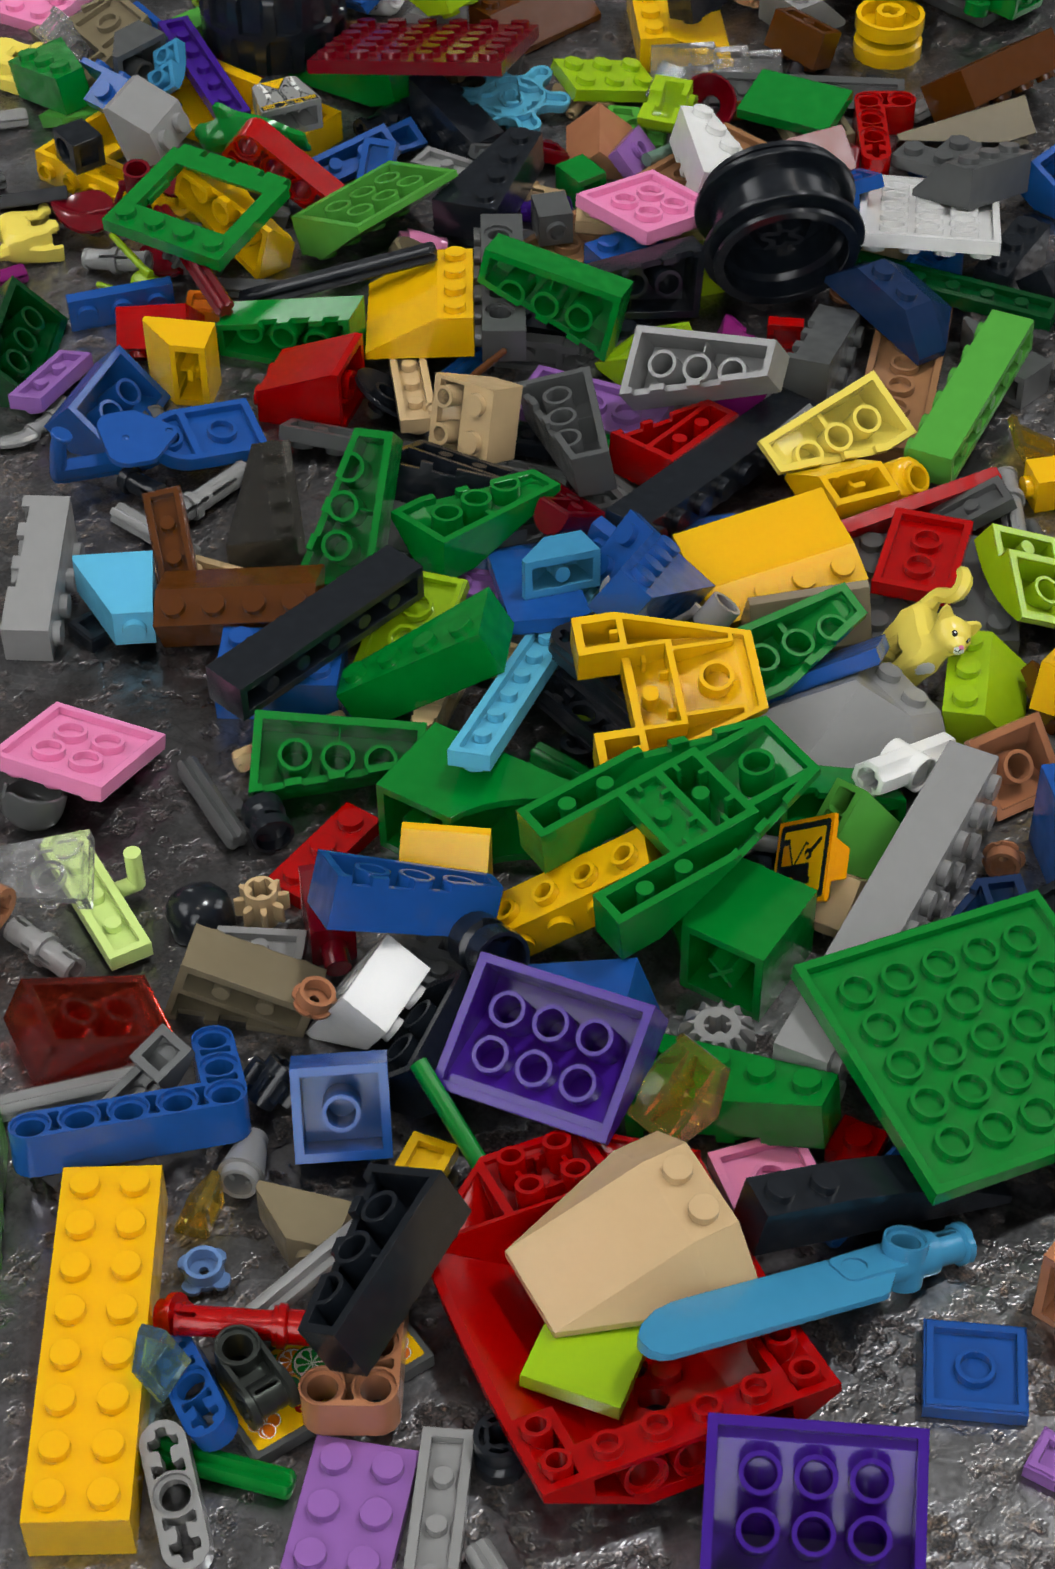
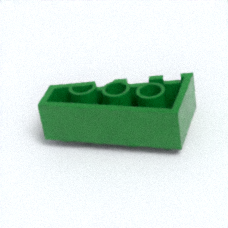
(265, 327)
(324, 753)

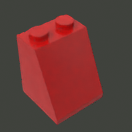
(313, 382)

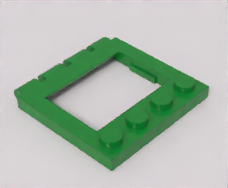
(186, 240)

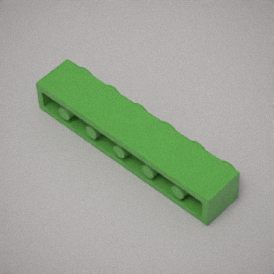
(971, 395)

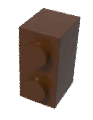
(802, 38)

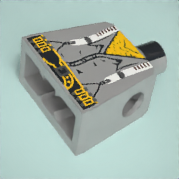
(288, 102)

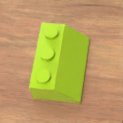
(982, 688)

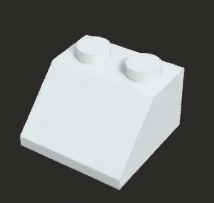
(373, 997)

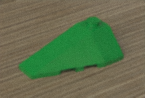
(364, 89)
(801, 635)

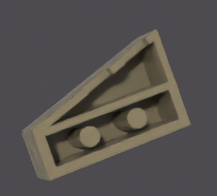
(239, 983)

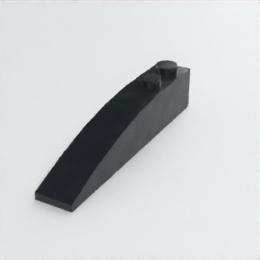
(842, 1201)

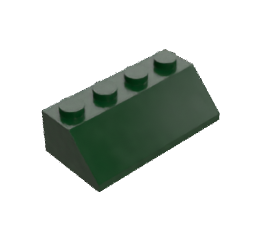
(28, 334)

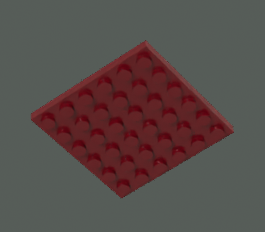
(425, 48)

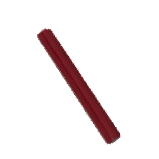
(205, 279)

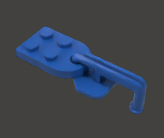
(177, 438)

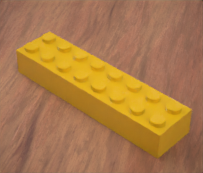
(88, 1404)

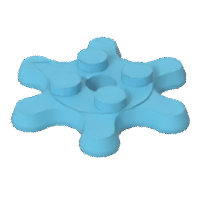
(523, 98)

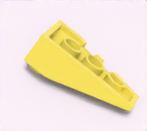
(844, 427)

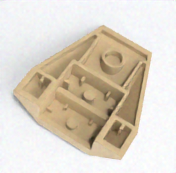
(631, 1241)

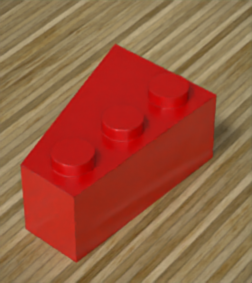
(655, 446)

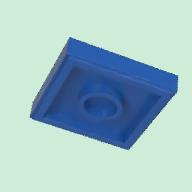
(975, 1372)

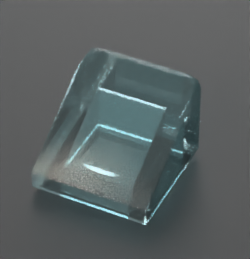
(158, 1361)

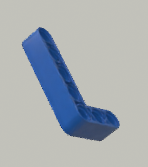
(142, 1123)

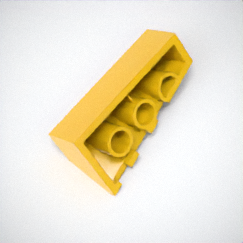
(220, 206)

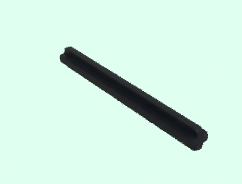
(344, 274)

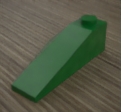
(464, 528)

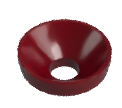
(715, 85)

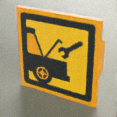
(812, 853)

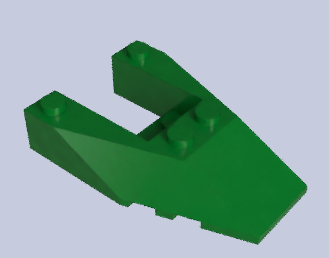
(691, 799)

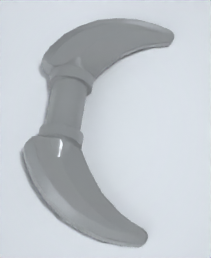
(33, 430)

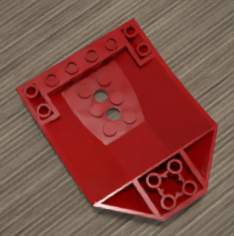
(567, 1448)

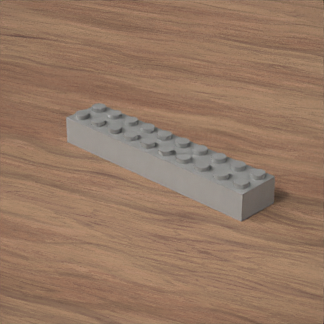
(909, 880)

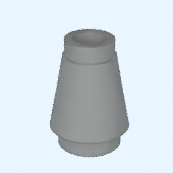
(244, 1165)

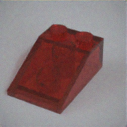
(80, 1024)

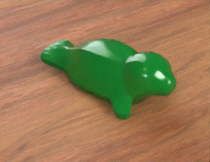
(218, 132)

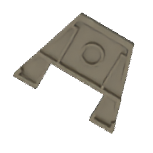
(98, 25)

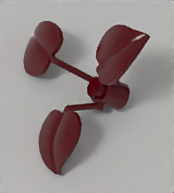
(85, 211)

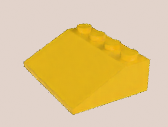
(653, 26)
(424, 310)
(774, 549)

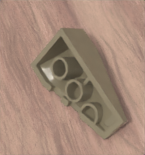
(987, 125)

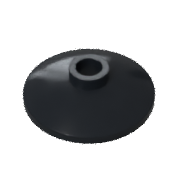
(378, 390)

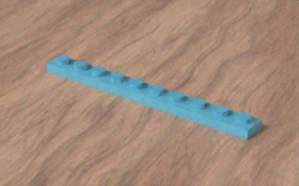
(506, 703)

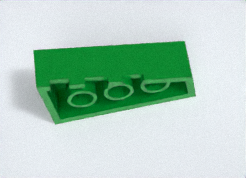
(559, 291)
(359, 505)
(430, 661)
(767, 1101)

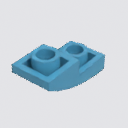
(169, 66)

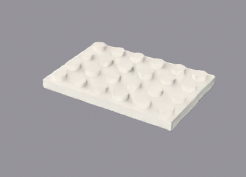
(915, 224)

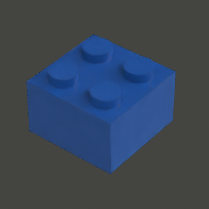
(341, 1107)

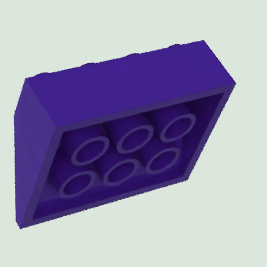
(549, 1048)
(813, 1494)

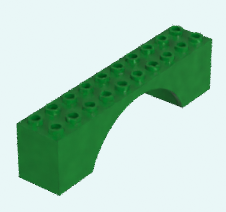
(730, 944)

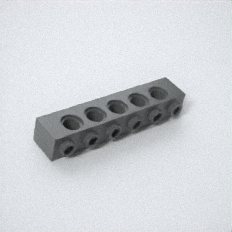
(496, 319)

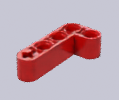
(874, 119)
(269, 150)

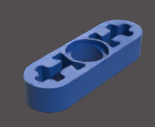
(209, 1399)

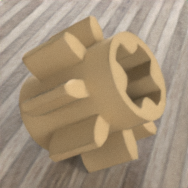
(261, 902)

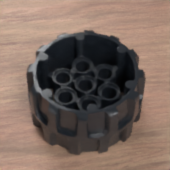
(270, 34)

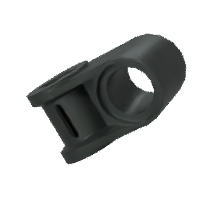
(256, 1383)

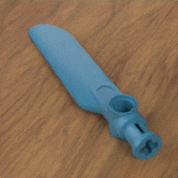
(804, 1292)

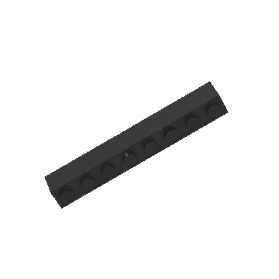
(710, 470)

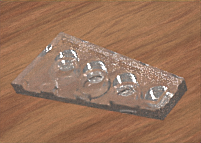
(51, 870)

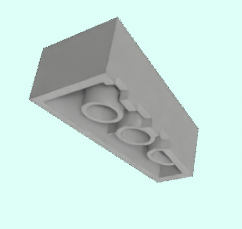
(40, 579)

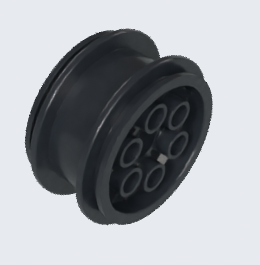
(778, 221)

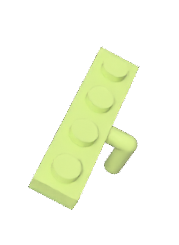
(111, 919)

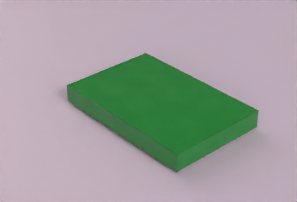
(793, 103)

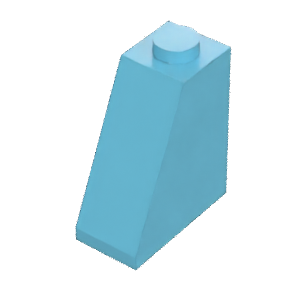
(119, 593)

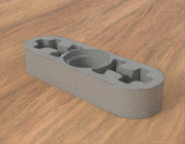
(153, 1464)

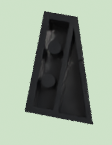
(447, 116)
(439, 470)

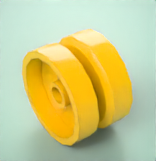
(888, 33)

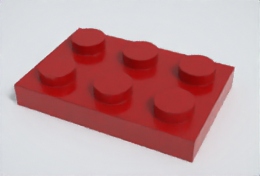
(920, 554)

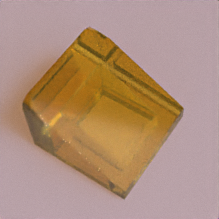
(202, 1208)

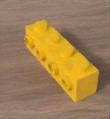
(561, 901)

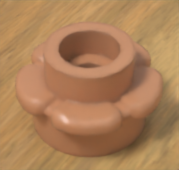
(1002, 858)
(315, 989)

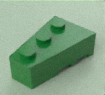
(50, 77)

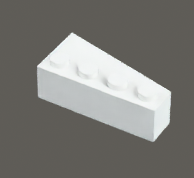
(700, 143)

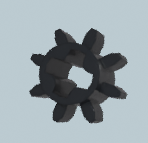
(268, 1081)

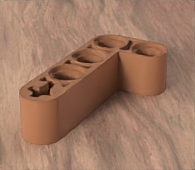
(350, 1395)

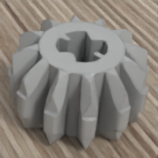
(720, 1027)

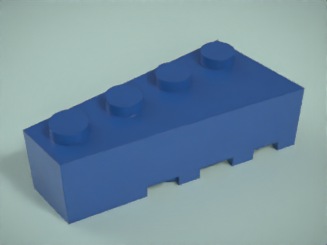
(653, 583)
(396, 895)

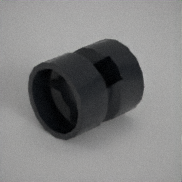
(485, 933)

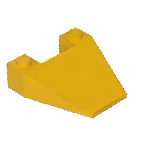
(673, 677)

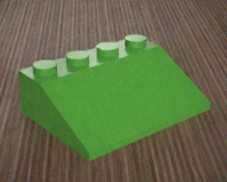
(365, 206)

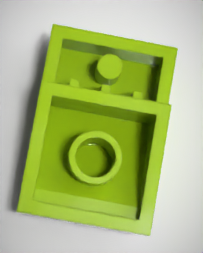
(1020, 572)

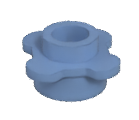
(203, 1259)

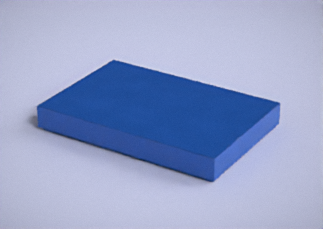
(841, 664)

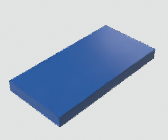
(536, 614)

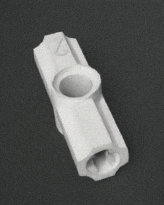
(900, 765)

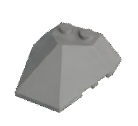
(857, 716)

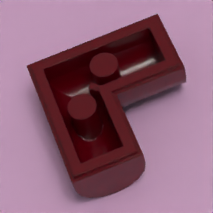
(565, 513)

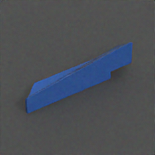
(344, 158)

